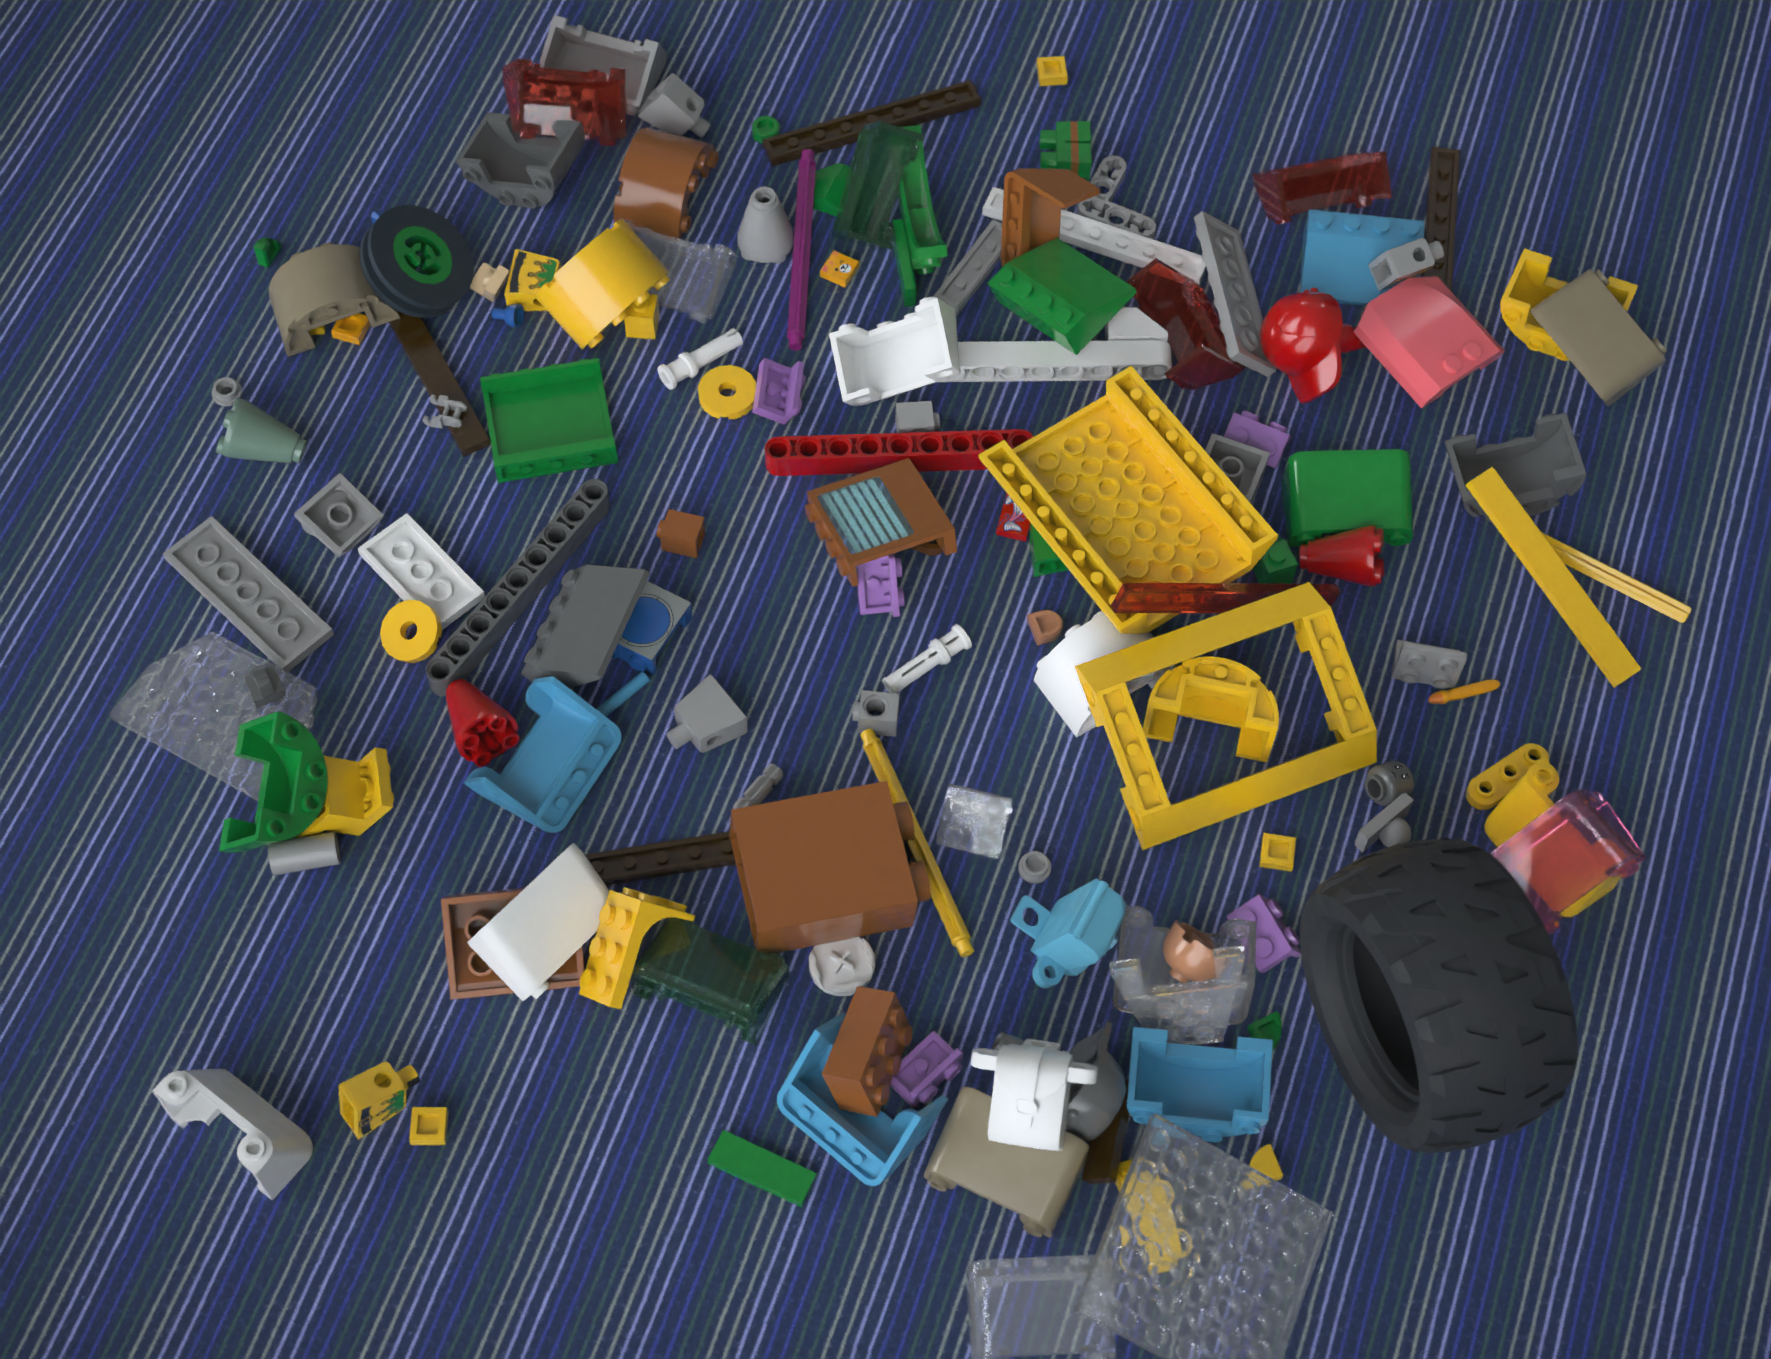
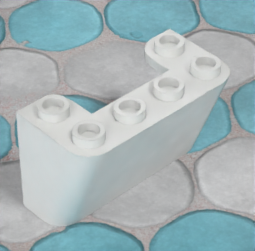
(897, 353)

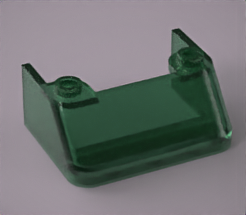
(873, 184)

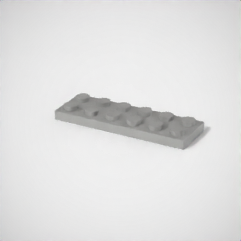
(1233, 292)
(248, 594)

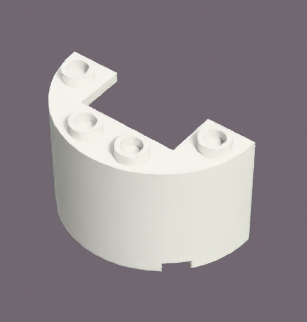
(1083, 643)

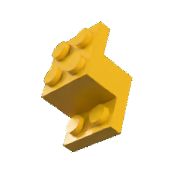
(355, 794)

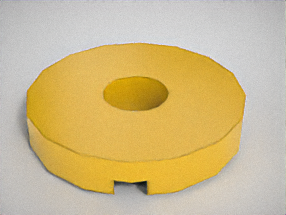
(727, 378)
(395, 626)

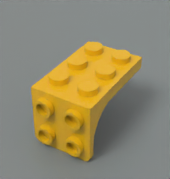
(618, 940)

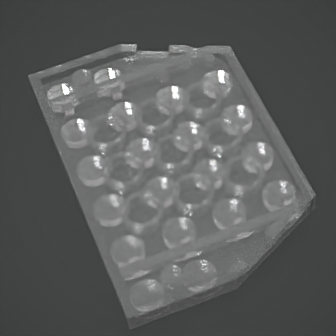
(198, 701)

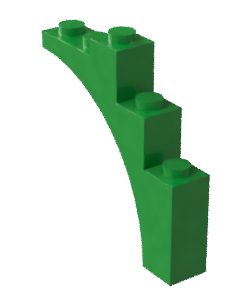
(918, 214)

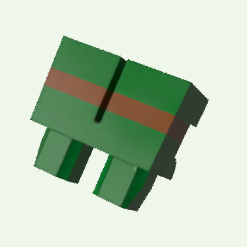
(1071, 147)

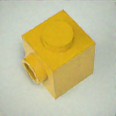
(643, 320)

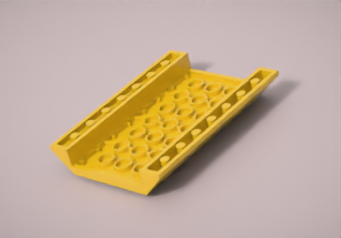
(1131, 500)

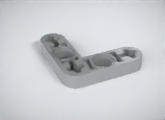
(1102, 202)

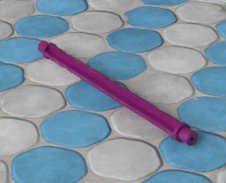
(801, 250)

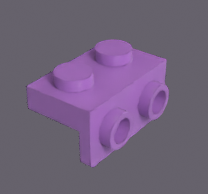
(778, 391)
(1249, 431)
(879, 587)
(1273, 939)
(926, 1069)

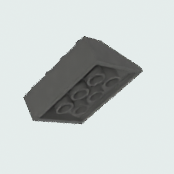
(585, 624)

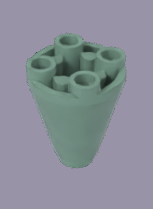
(258, 436)

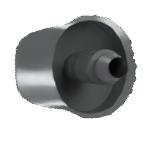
(1090, 1105)

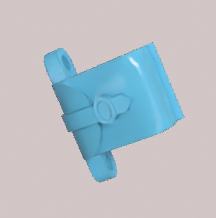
(1074, 932)

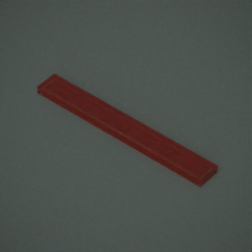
(1201, 596)

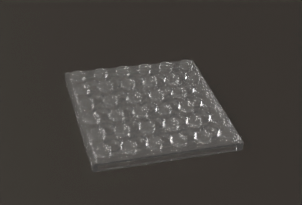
(1202, 1253)

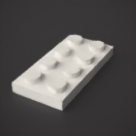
(421, 570)

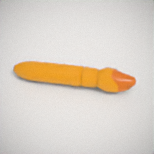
(1465, 691)

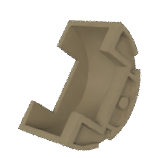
(321, 289)

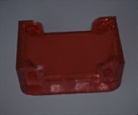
(543, 95)

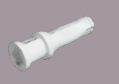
(689, 363)
(939, 652)

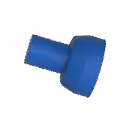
(512, 314)

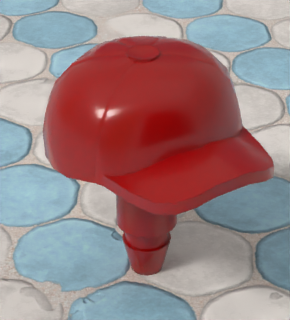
(1306, 340)

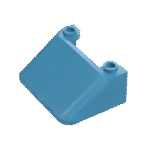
(555, 759)

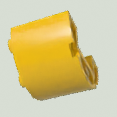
(602, 284)
(1531, 286)
(1216, 693)

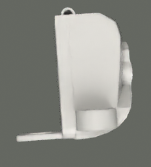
(1031, 1092)

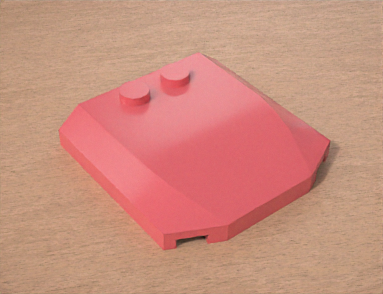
(1425, 337)

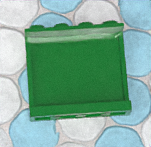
(548, 420)

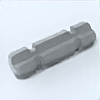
(760, 787)

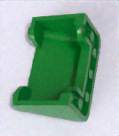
(1347, 492)

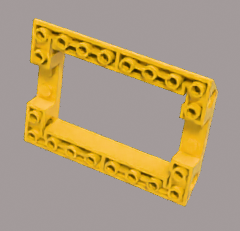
(1145, 794)

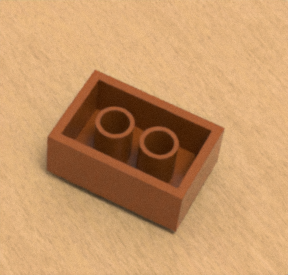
(867, 1051)

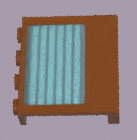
(877, 516)

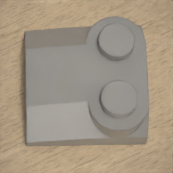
(339, 516)

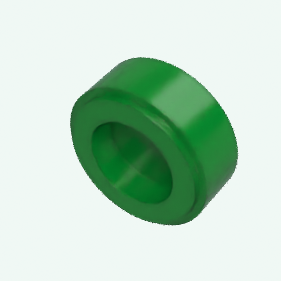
(764, 128)

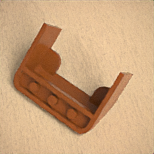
(1034, 207)

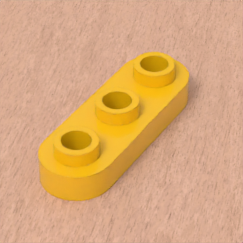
(1497, 781)

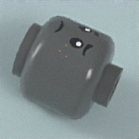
(1388, 782)

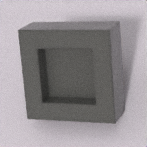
(264, 685)

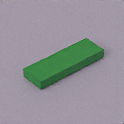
(904, 263)
(762, 1168)

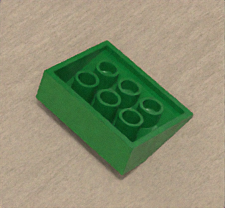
(1061, 293)

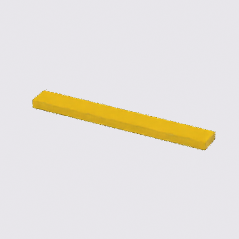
(1553, 577)

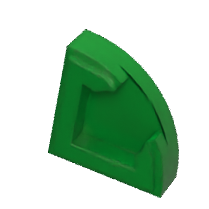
(266, 250)
(1267, 1028)

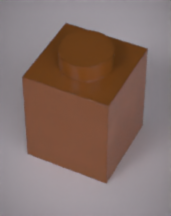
(681, 533)

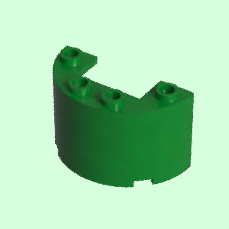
(290, 787)

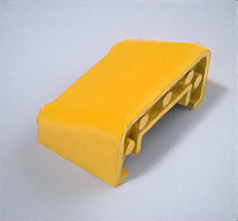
(1523, 805)

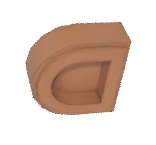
(1045, 626)

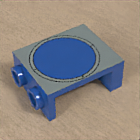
(651, 626)

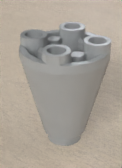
(765, 229)

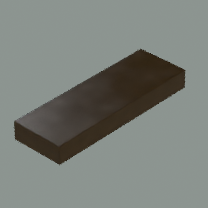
(1106, 1149)

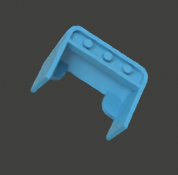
(860, 1142)

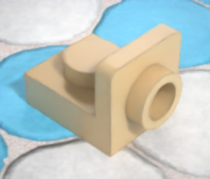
(489, 281)

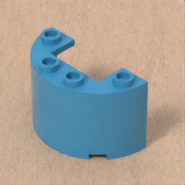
(1200, 1087)

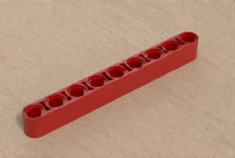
(884, 451)

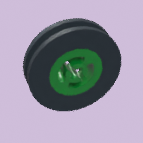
(391, 261)

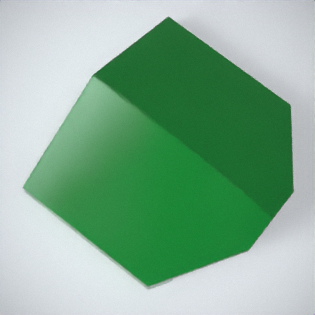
(830, 187)

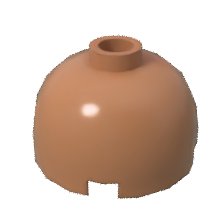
(1189, 953)

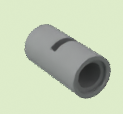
(304, 853)

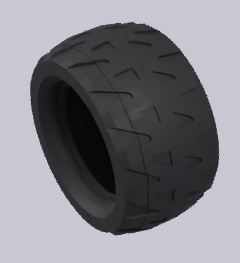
(1439, 994)

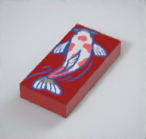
(1012, 521)

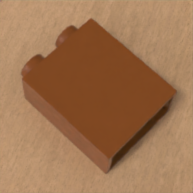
(826, 867)

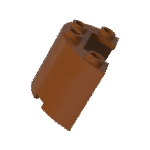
(659, 179)

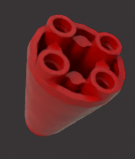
(1347, 556)
(479, 723)

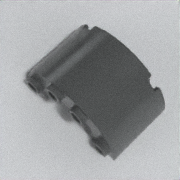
(517, 168)
(1532, 467)

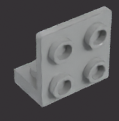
(1427, 664)

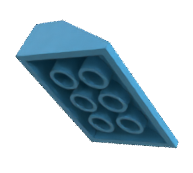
(1342, 246)

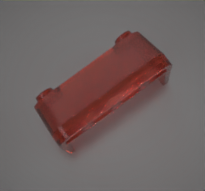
(1323, 184)
(1191, 325)

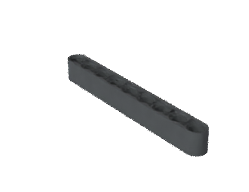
(518, 599)

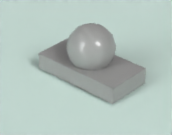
(1387, 825)

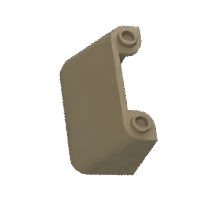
(1599, 336)
(1014, 1176)

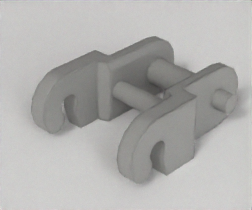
(439, 421)

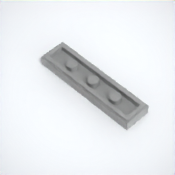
(972, 268)

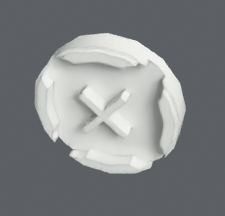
(842, 966)

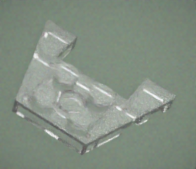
(1189, 1011)

